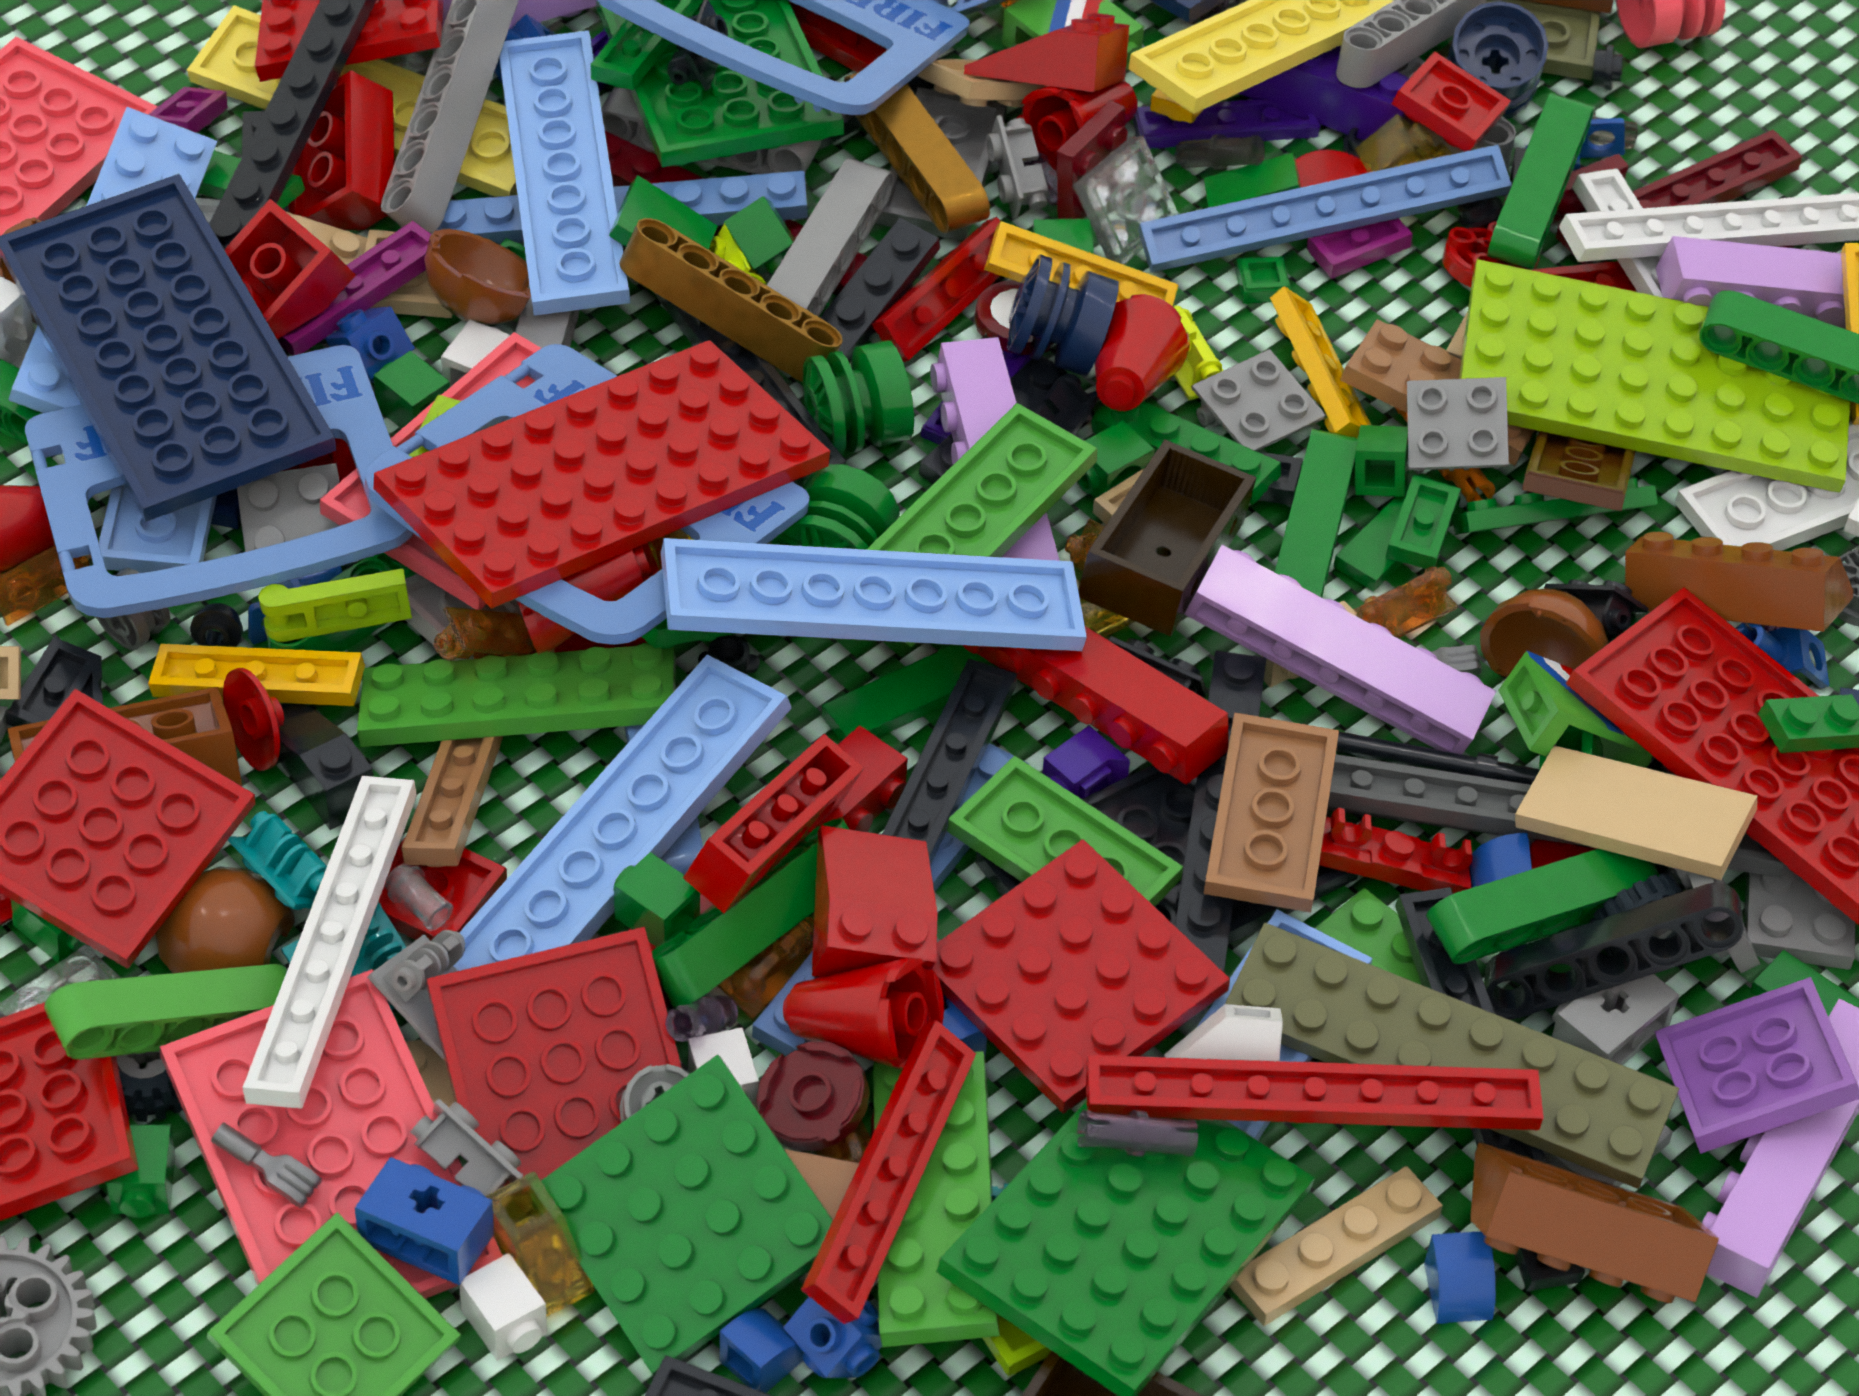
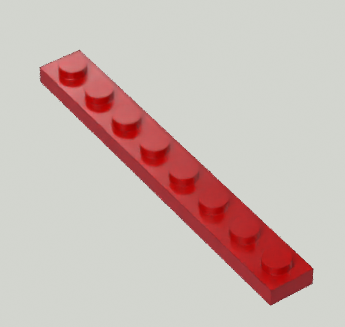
(1315, 1092)

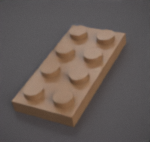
(1393, 357)
(1272, 812)

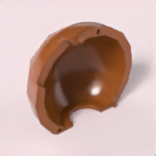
(476, 277)
(1544, 624)
(224, 923)

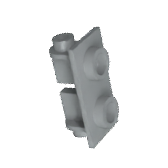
(1017, 183)
(453, 1136)

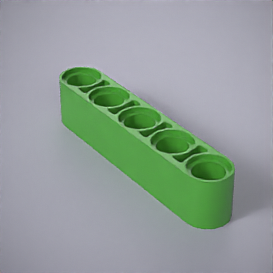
(155, 1010)

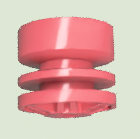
(1661, 21)

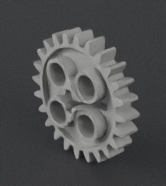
(49, 1332)

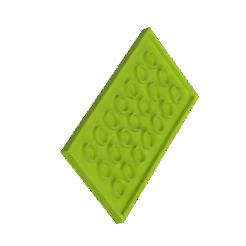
(1638, 379)

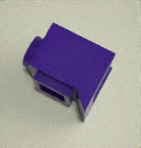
(1086, 763)

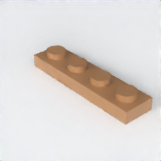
(450, 801)

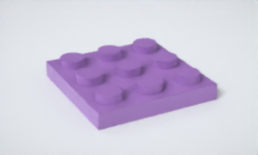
(1757, 1065)

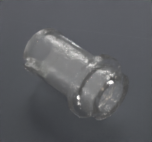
(410, 888)

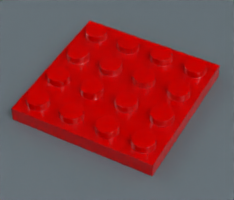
(109, 827)
(1074, 972)
(552, 1043)
(58, 1117)

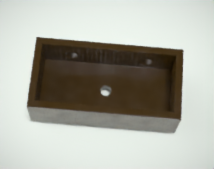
(1175, 508)

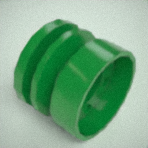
(860, 397)
(843, 510)

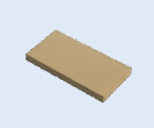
(1637, 812)

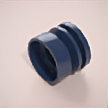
(1507, 41)
(1062, 315)

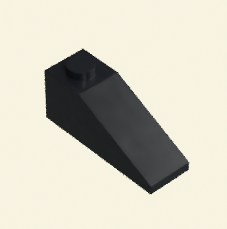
(321, 762)

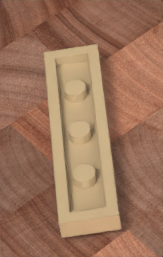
(1335, 1245)

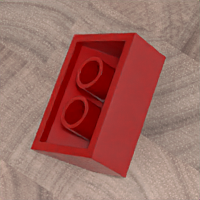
(348, 156)

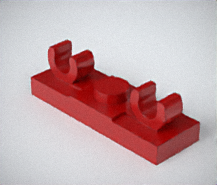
(1394, 855)

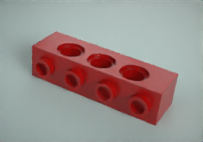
(773, 823)

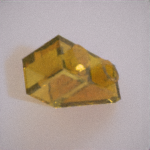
(1398, 145)
(539, 1241)

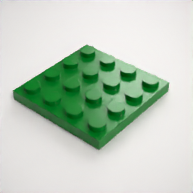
(689, 1214)

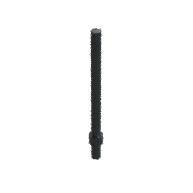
(1482, 766)

